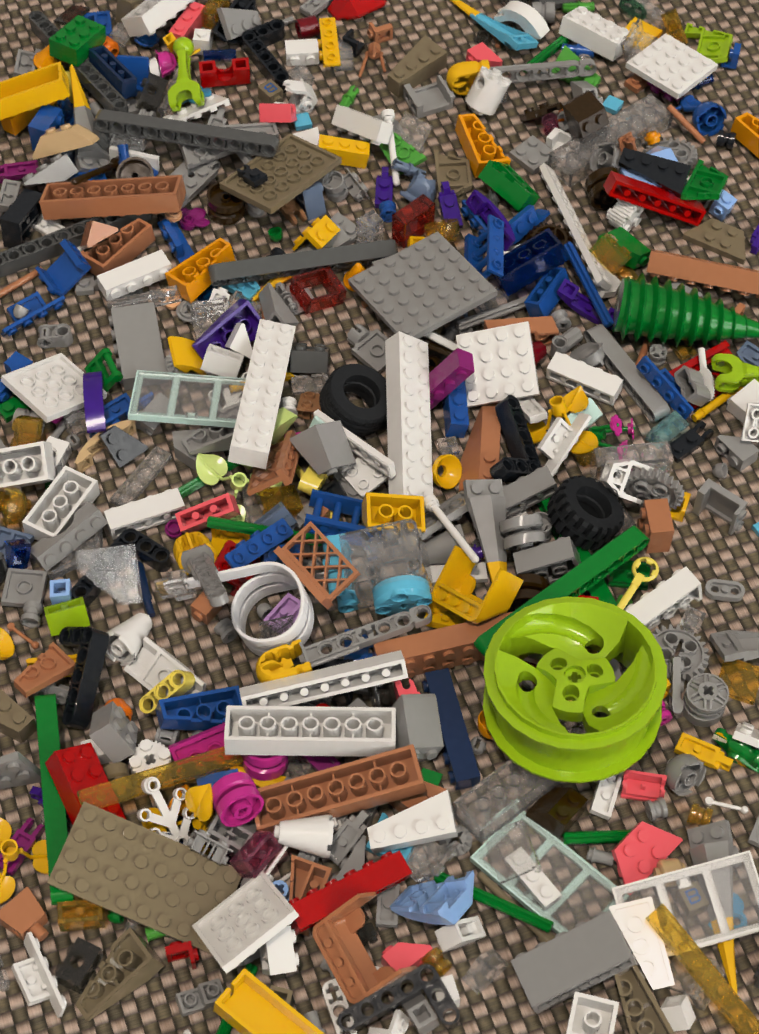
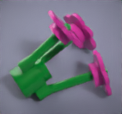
(614, 426)

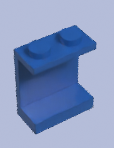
(65, 270)

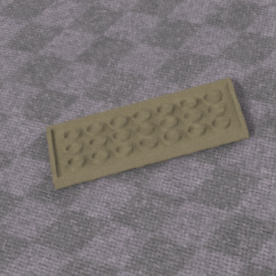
(141, 874)

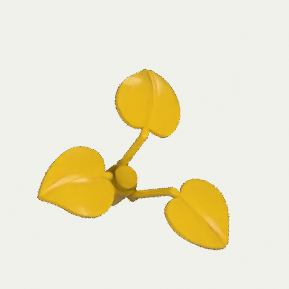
(574, 402)
(198, 801)
(10, 852)

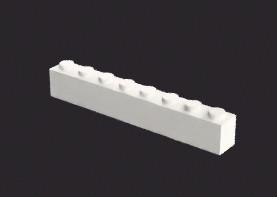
(326, 681)

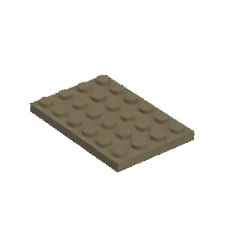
(289, 173)

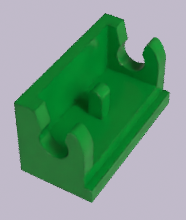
(623, 575)

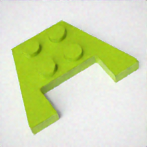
(713, 44)

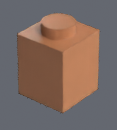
(202, 610)

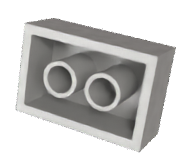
(548, 559)

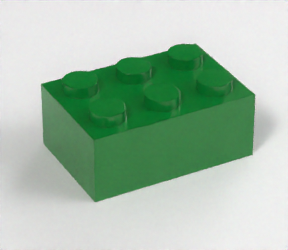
(75, 39)

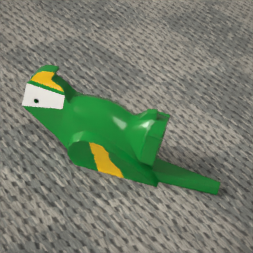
(741, 752)

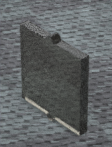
(71, 13)

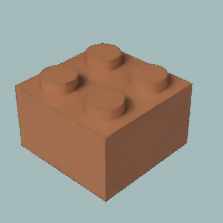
(656, 524)

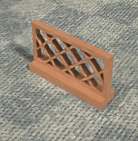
(280, 466)
(302, 572)

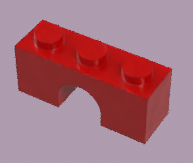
(236, 74)

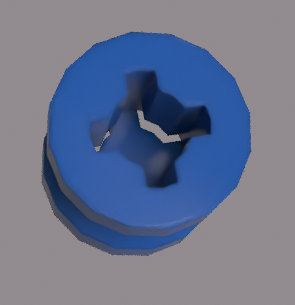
(387, 209)

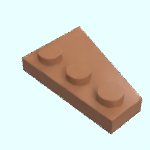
(47, 669)

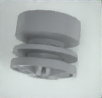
(705, 699)

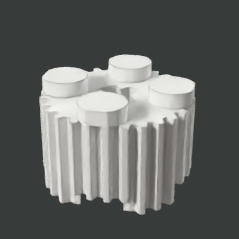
(624, 215)
(148, 756)

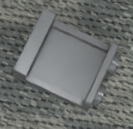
(429, 98)
(722, 504)

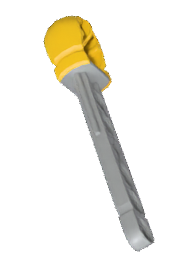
(462, 74)
(198, 556)
(278, 661)

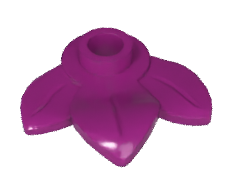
(193, 218)

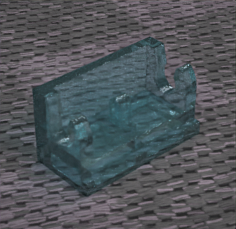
(667, 428)

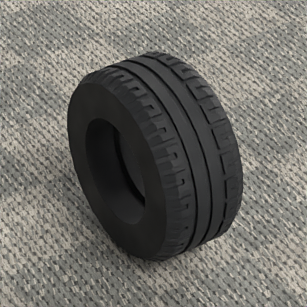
(363, 382)

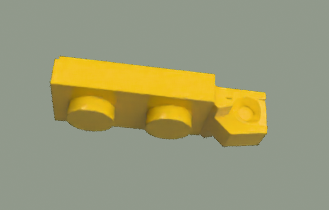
(706, 752)

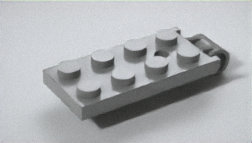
(202, 177)
(452, 508)

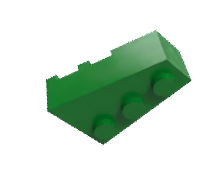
(508, 184)

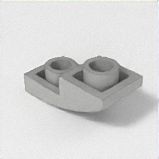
(199, 998)

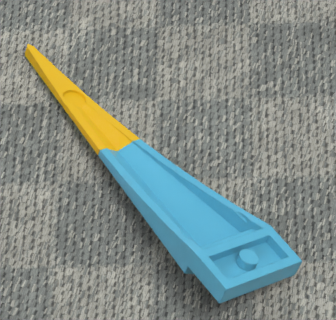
(509, 36)

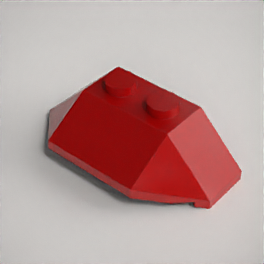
(353, 8)

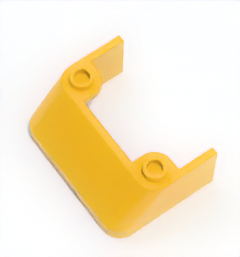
(456, 586)

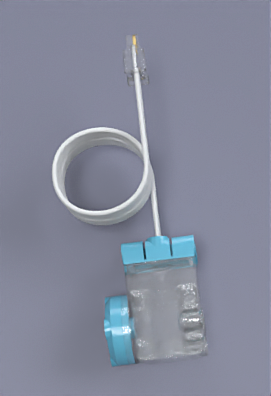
(387, 556)

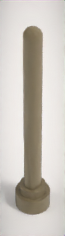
(543, 935)

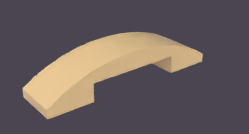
(94, 445)

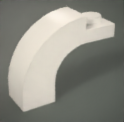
(524, 16)

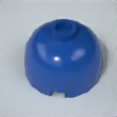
(708, 118)

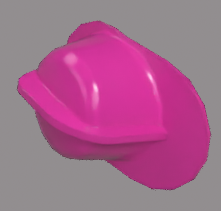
(166, 62)

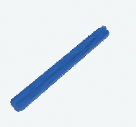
(588, 285)

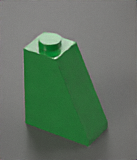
(637, 250)

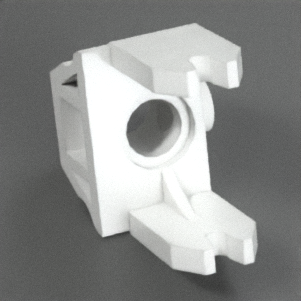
(302, 96)
(616, 475)

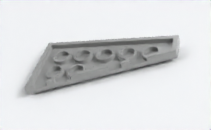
(196, 155)
(17, 771)

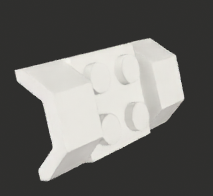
(155, 664)

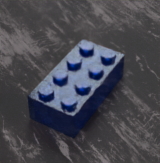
(531, 261)

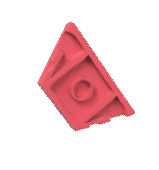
(642, 850)

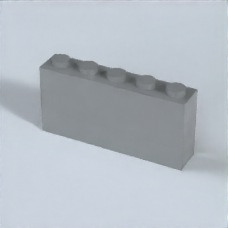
(136, 340)
(573, 961)

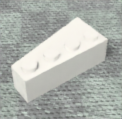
(667, 598)
(417, 825)

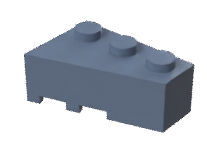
(312, 201)

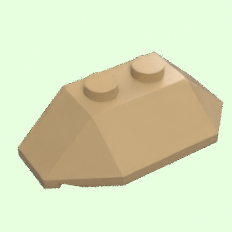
(63, 139)

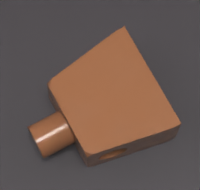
(24, 915)

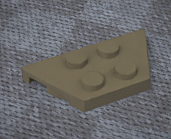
(453, 170)
(719, 238)

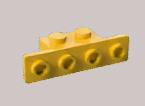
(328, 43)

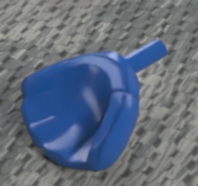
(147, 41)
(688, 104)

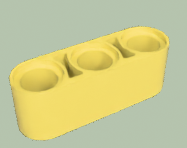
(311, 480)
(174, 686)

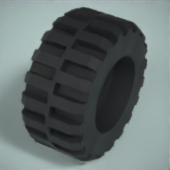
(585, 512)

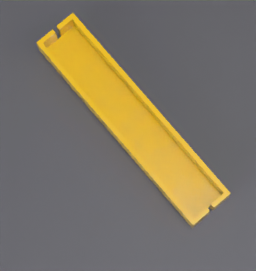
(33, 90)
(259, 1010)

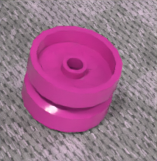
(265, 766)
(236, 799)

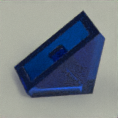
(17, 553)

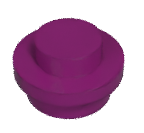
(172, 529)

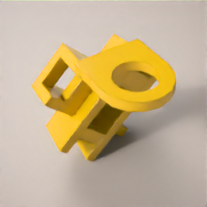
(169, 40)

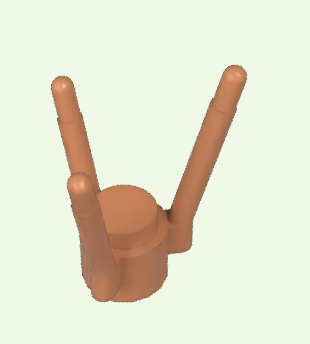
(373, 52)

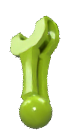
(184, 87)
(734, 372)

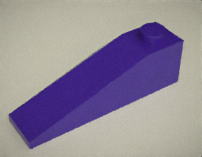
(221, 329)

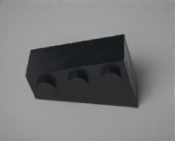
(20, 217)

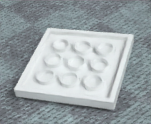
(671, 66)
(501, 364)
(49, 386)
(245, 921)

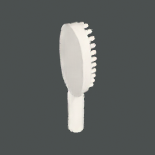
(706, 373)

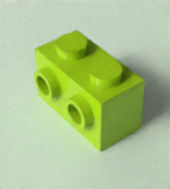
(66, 614)

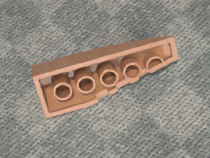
(482, 446)

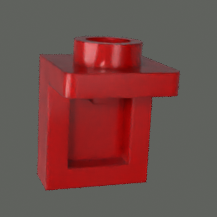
(179, 951)

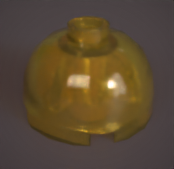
(447, 228)
(13, 505)

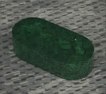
(631, 11)

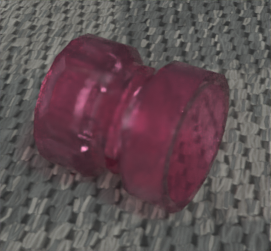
(549, 122)

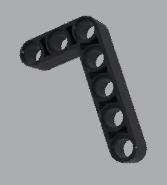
(255, 47)
(519, 442)
(150, 557)
(86, 674)
(400, 998)

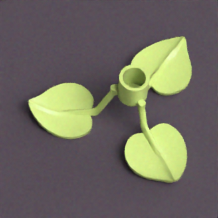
(213, 467)

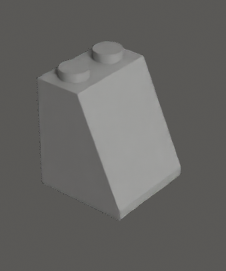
(325, 448)
(419, 724)

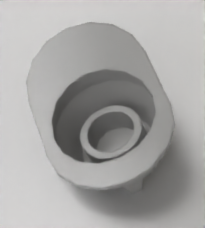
(590, 353)

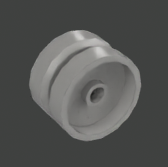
(522, 532)

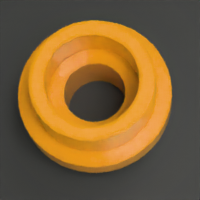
(652, 137)

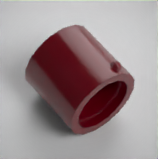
(307, 27)

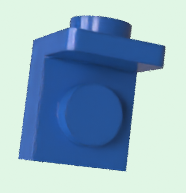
(733, 57)

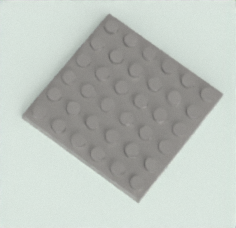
(422, 287)

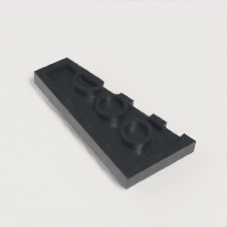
(662, 171)

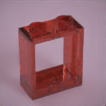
(420, 208)
(321, 276)

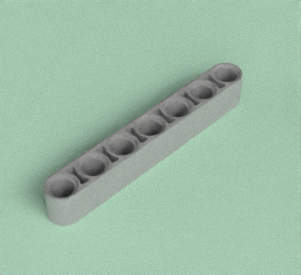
(634, 382)

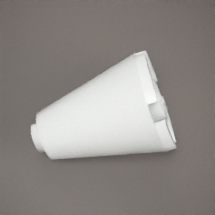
(127, 638)
(307, 834)

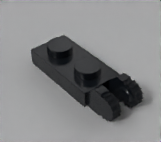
(689, 442)

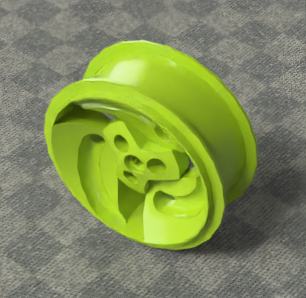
(528, 723)

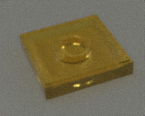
(741, 680)

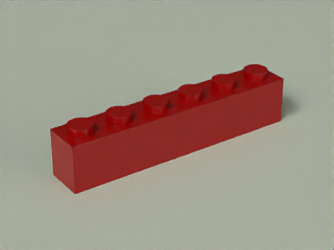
(653, 198)
(372, 878)

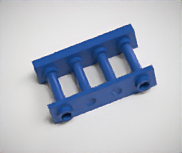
(494, 247)
(337, 504)

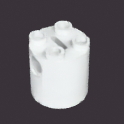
(487, 91)

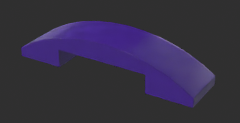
(483, 206)
(579, 303)
(94, 402)

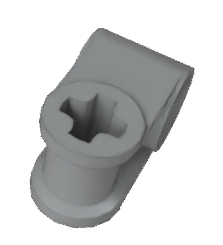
(56, 335)

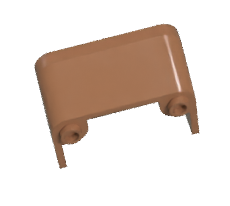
(347, 955)

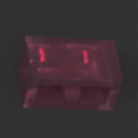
(255, 854)

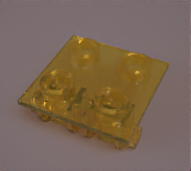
(287, 494)

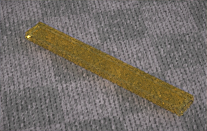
(168, 775)
(703, 971)

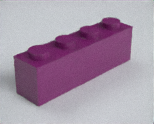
(449, 375)

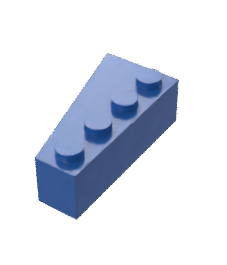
(197, 710)

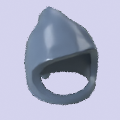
(418, 186)

